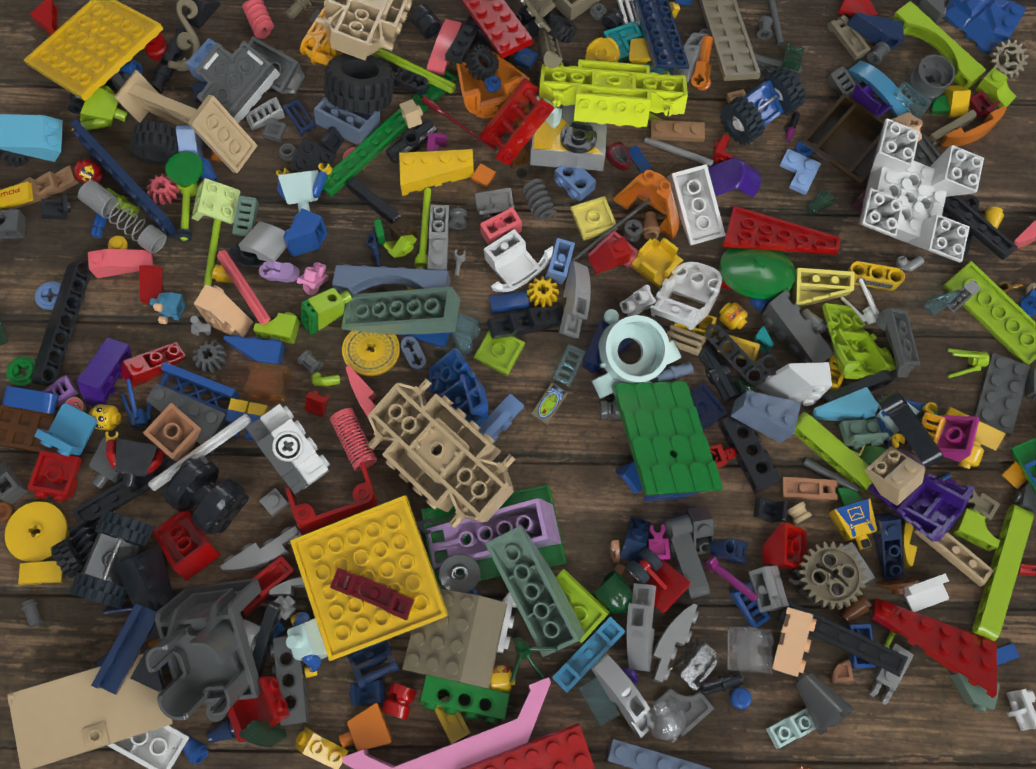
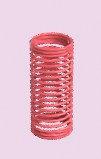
(354, 437)

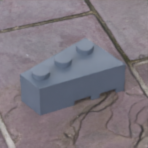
(350, 125)

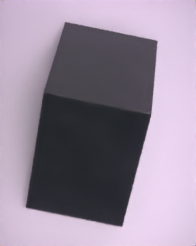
(205, 10)
(150, 679)

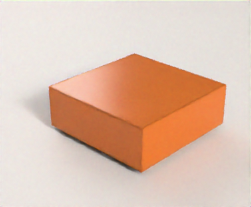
(483, 175)

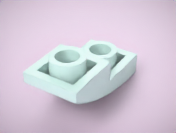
(791, 728)

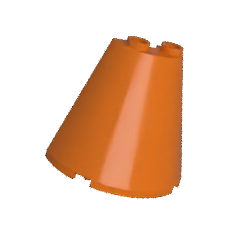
(474, 94)
(658, 190)

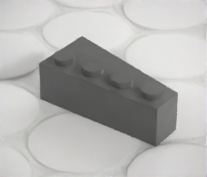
(795, 330)
(207, 418)

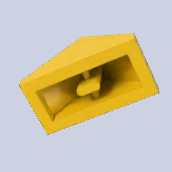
(958, 100)

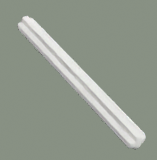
(202, 450)

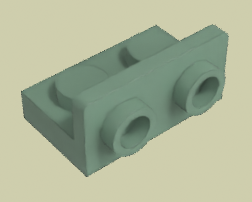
(862, 432)

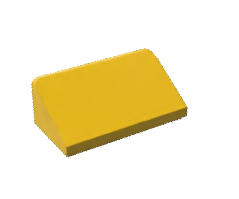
(638, 51)

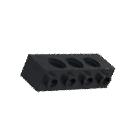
(748, 463)

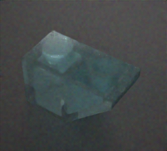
(466, 330)

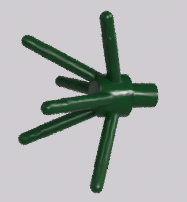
(524, 651)

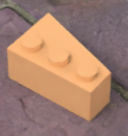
(222, 311)

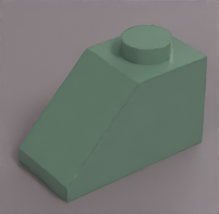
(974, 695)

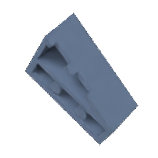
(767, 414)

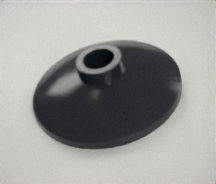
(244, 258)

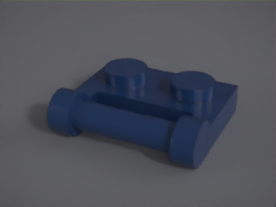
(370, 657)

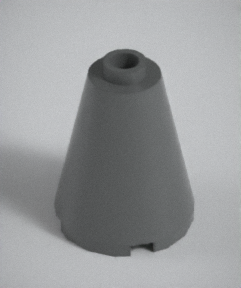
(822, 703)

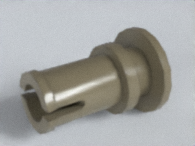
(296, 8)

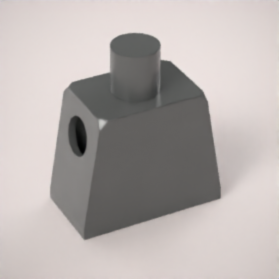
(101, 465)

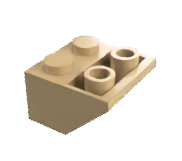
(895, 475)

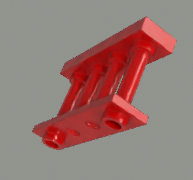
(508, 114)

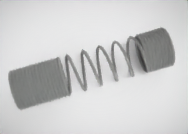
(103, 203)

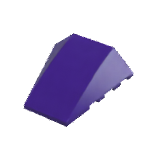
(932, 505)

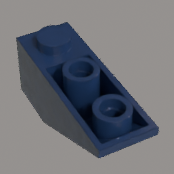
(878, 29)
(889, 545)

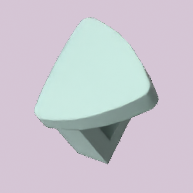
(555, 116)

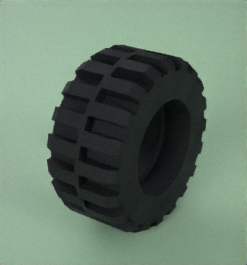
(358, 83)

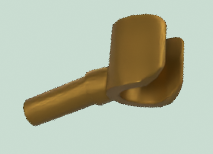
(1007, 286)

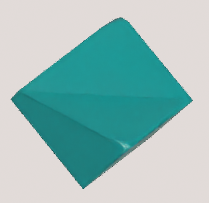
(764, 340)

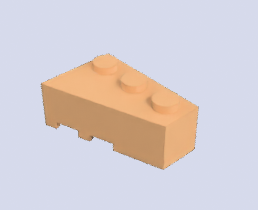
(794, 642)

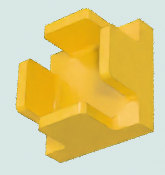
(657, 261)

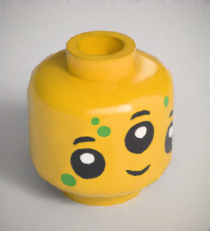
(107, 416)

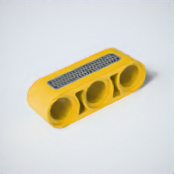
(882, 272)

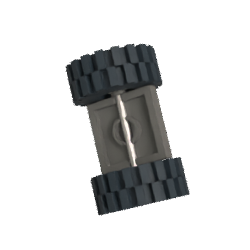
(113, 545)

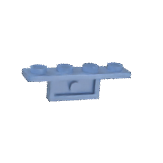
(501, 417)

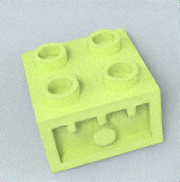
(215, 201)

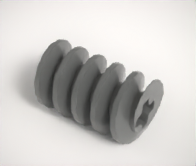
(538, 200)

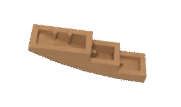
(50, 184)

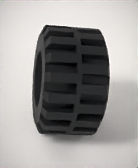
(154, 142)

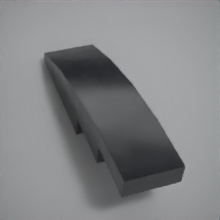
(525, 322)

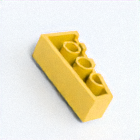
(433, 168)

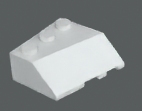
(799, 382)

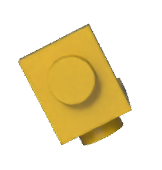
(320, 748)

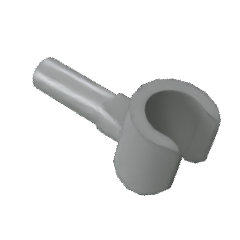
(459, 259)

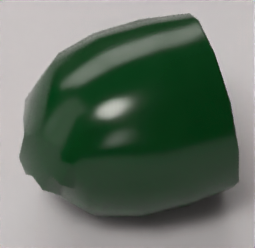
(614, 593)

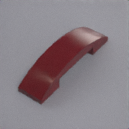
(372, 592)

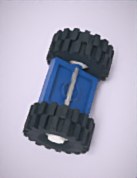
(777, 95)

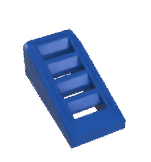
(739, 601)

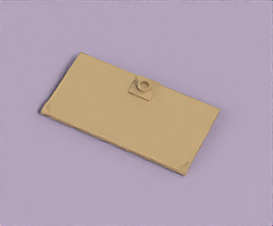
(75, 718)

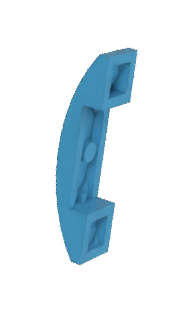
(879, 84)
(588, 654)

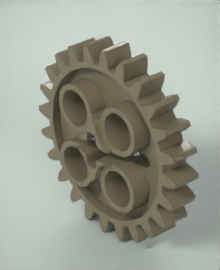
(823, 590)

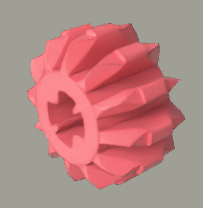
(162, 189)

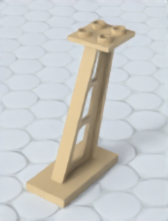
(209, 121)

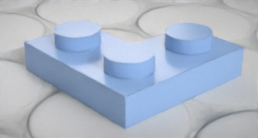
(803, 167)

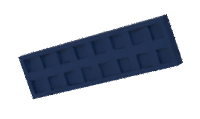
(123, 179)

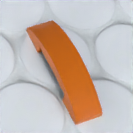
(959, 137)

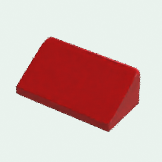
(150, 282)

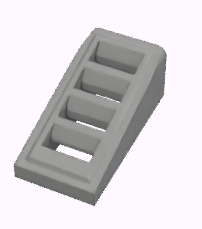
(262, 109)

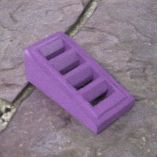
(59, 385)

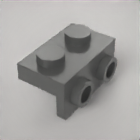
(493, 202)

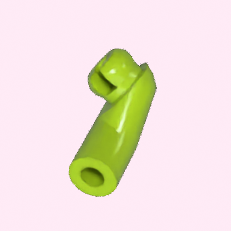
(318, 380)

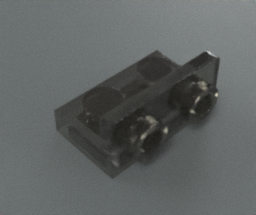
(695, 663)

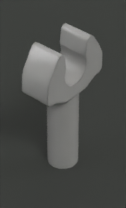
(197, 326)

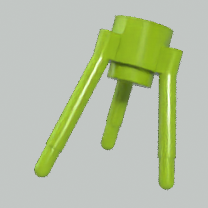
(975, 358)

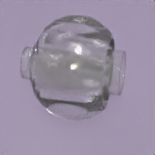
(666, 721)

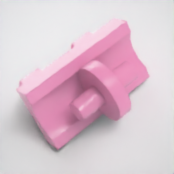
(313, 278)

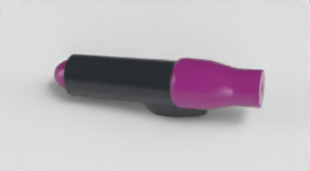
(790, 129)

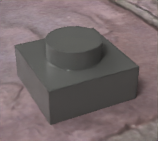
(274, 130)

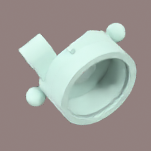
(654, 345)

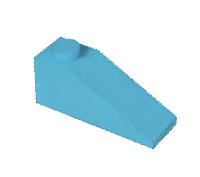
(851, 407)

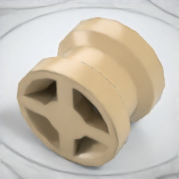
(799, 513)

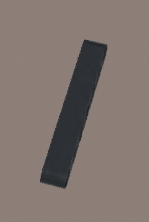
(55, 327)

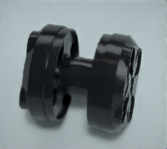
(195, 486)

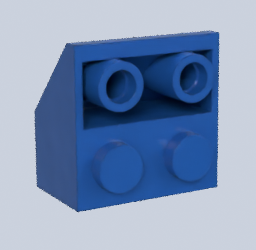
(305, 233)

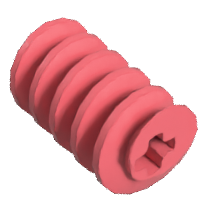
(258, 18)

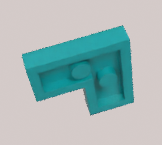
(622, 36)

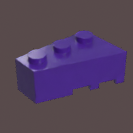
(103, 371)

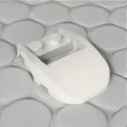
(693, 282)

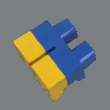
(239, 407)

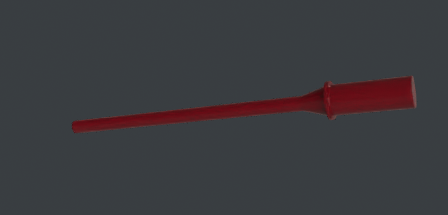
(425, 100)

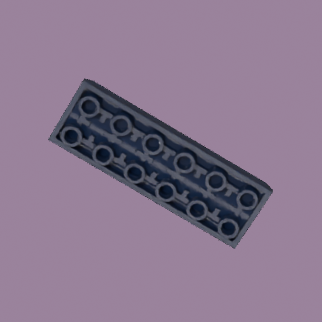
(661, 34)

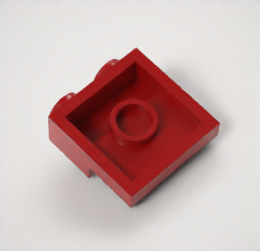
(55, 476)

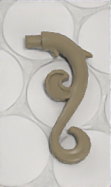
(183, 37)

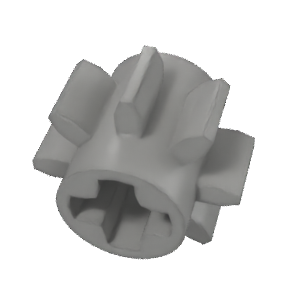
(287, 606)

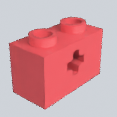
(500, 225)

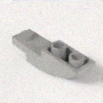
(692, 50)
(438, 237)
(577, 293)
(255, 557)
(639, 627)
(675, 633)
(623, 693)

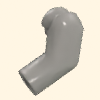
(903, 264)

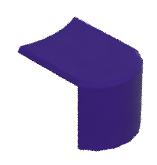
(868, 100)
(734, 175)

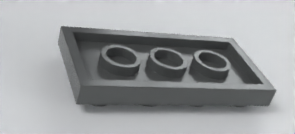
(1001, 393)

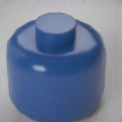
(740, 698)

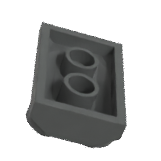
(289, 69)
(900, 338)

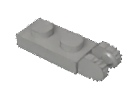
(887, 679)

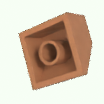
(173, 432)

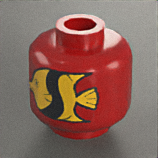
(88, 170)

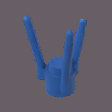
(137, 417)

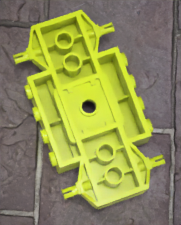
(613, 91)

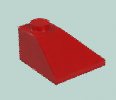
(785, 547)

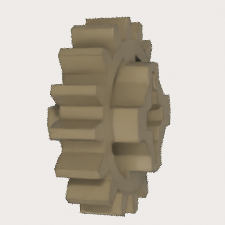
(1010, 59)

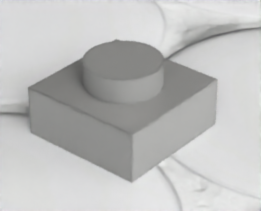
(274, 502)

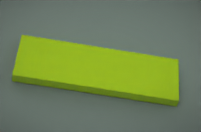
(998, 313)

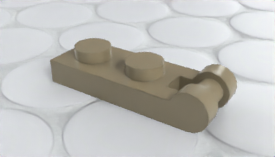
(849, 37)

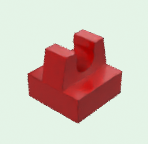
(316, 404)

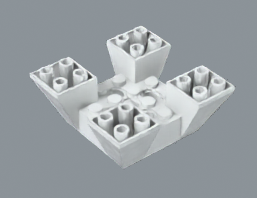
(909, 197)

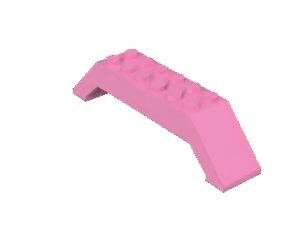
(473, 748)

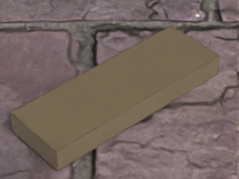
(962, 122)

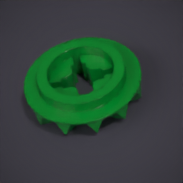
(14, 374)

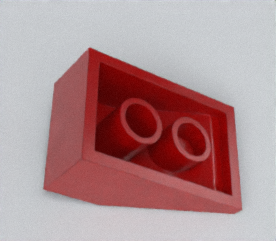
(185, 545)

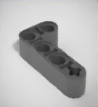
(686, 556)

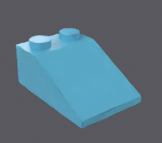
(31, 135)

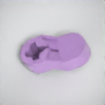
(279, 271)

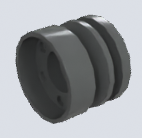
(932, 76)

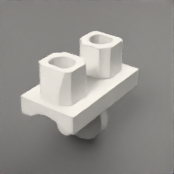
(638, 301)
(1022, 708)

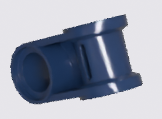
(729, 550)

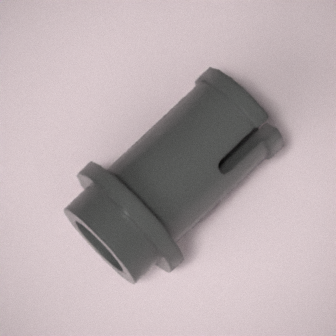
(31, 612)

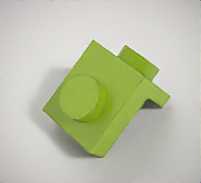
(400, 247)

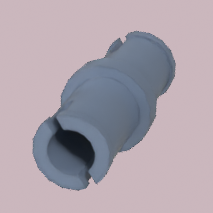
(673, 373)

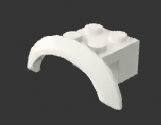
(513, 262)

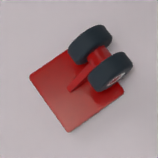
(668, 581)

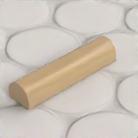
(960, 557)

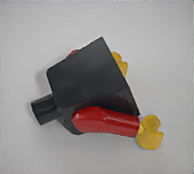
(132, 458)

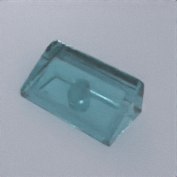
(599, 701)

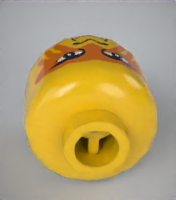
(733, 316)

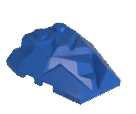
(985, 20)
(457, 381)

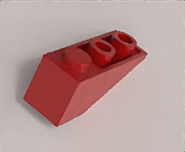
(148, 365)

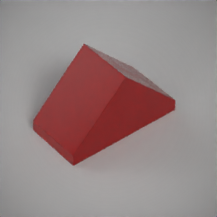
(46, 16)

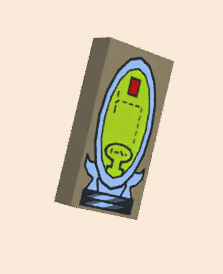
(549, 404)

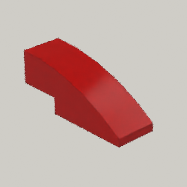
(268, 578)

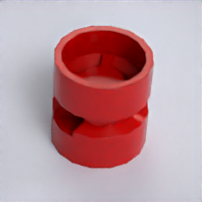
(156, 48)
(399, 701)

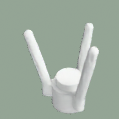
(871, 312)

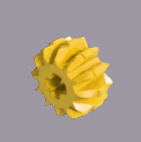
(548, 288)

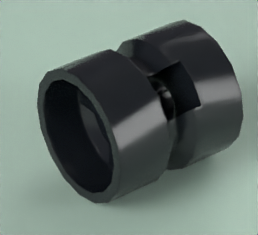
(426, 21)

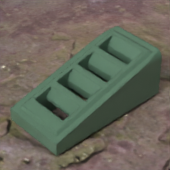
(245, 204)

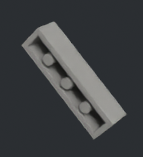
(966, 293)

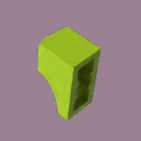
(996, 88)
(283, 328)
(973, 529)

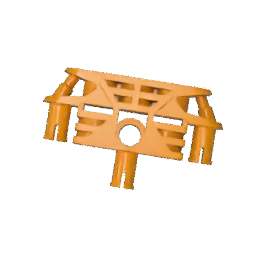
(317, 44)

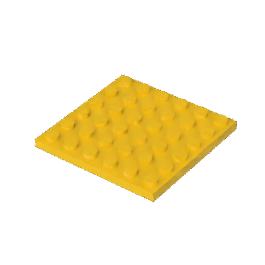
(93, 46)
(379, 546)

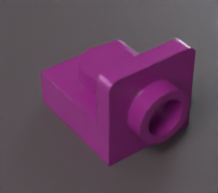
(435, 141)

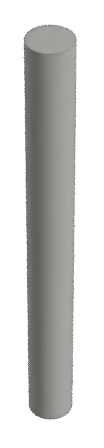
(678, 151)

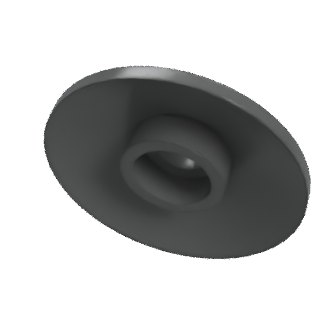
(456, 581)

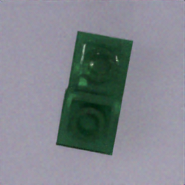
(262, 734)

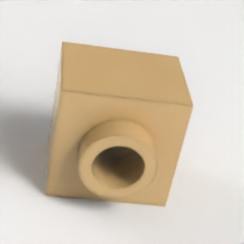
(411, 113)

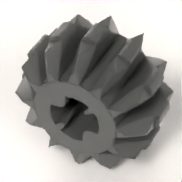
(207, 350)

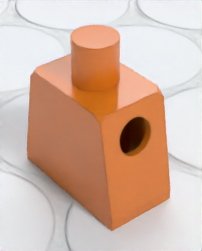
(367, 730)

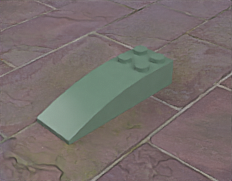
(403, 311)
(535, 590)

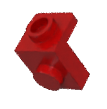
(719, 147)

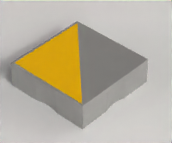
(549, 152)

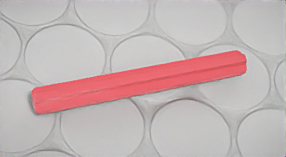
(243, 287)

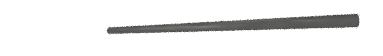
(611, 230)

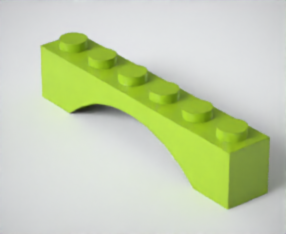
(919, 25)

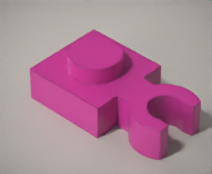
(658, 544)

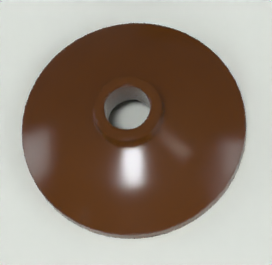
(897, 585)

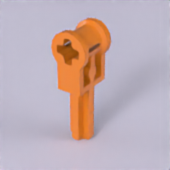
(703, 68)

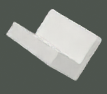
(926, 593)

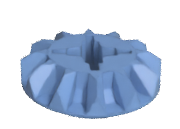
(45, 291)

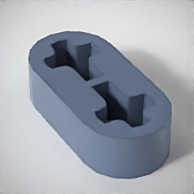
(410, 355)

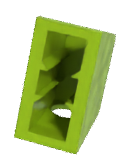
(329, 306)

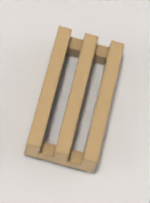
(702, 339)

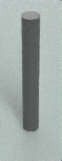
(776, 23)
(830, 475)

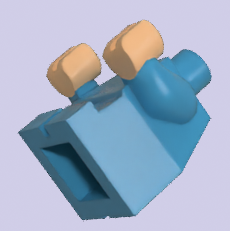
(169, 305)

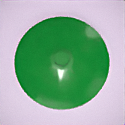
(757, 272)

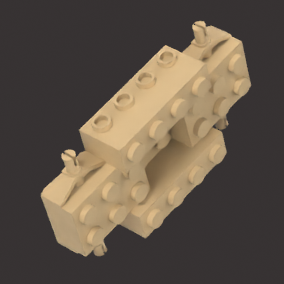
(363, 25)
(461, 472)

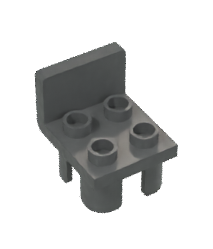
(205, 649)

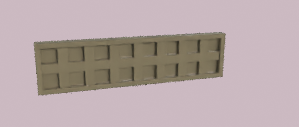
(730, 40)

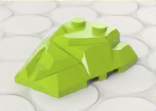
(853, 346)

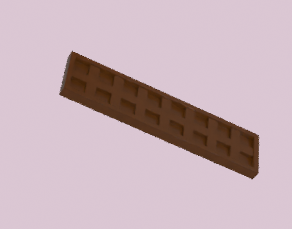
(20, 426)

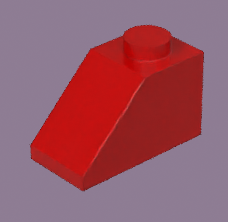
(610, 255)

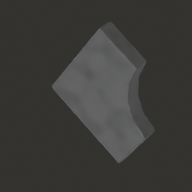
(694, 706)

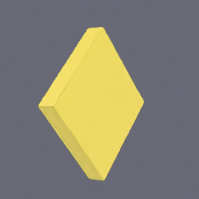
(593, 217)

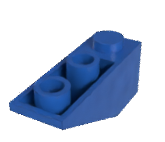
(258, 350)

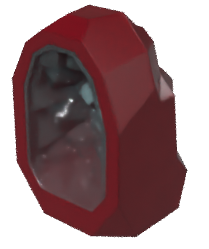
(618, 156)

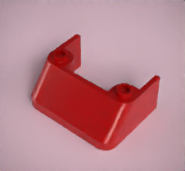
(307, 520)

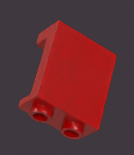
(266, 707)

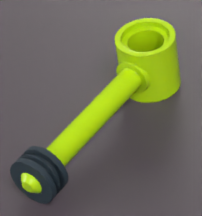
(184, 233)

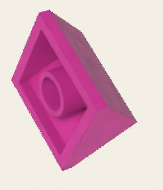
(958, 436)

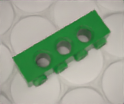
(496, 700)

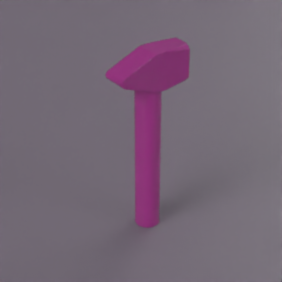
(713, 565)

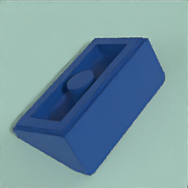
(509, 302)

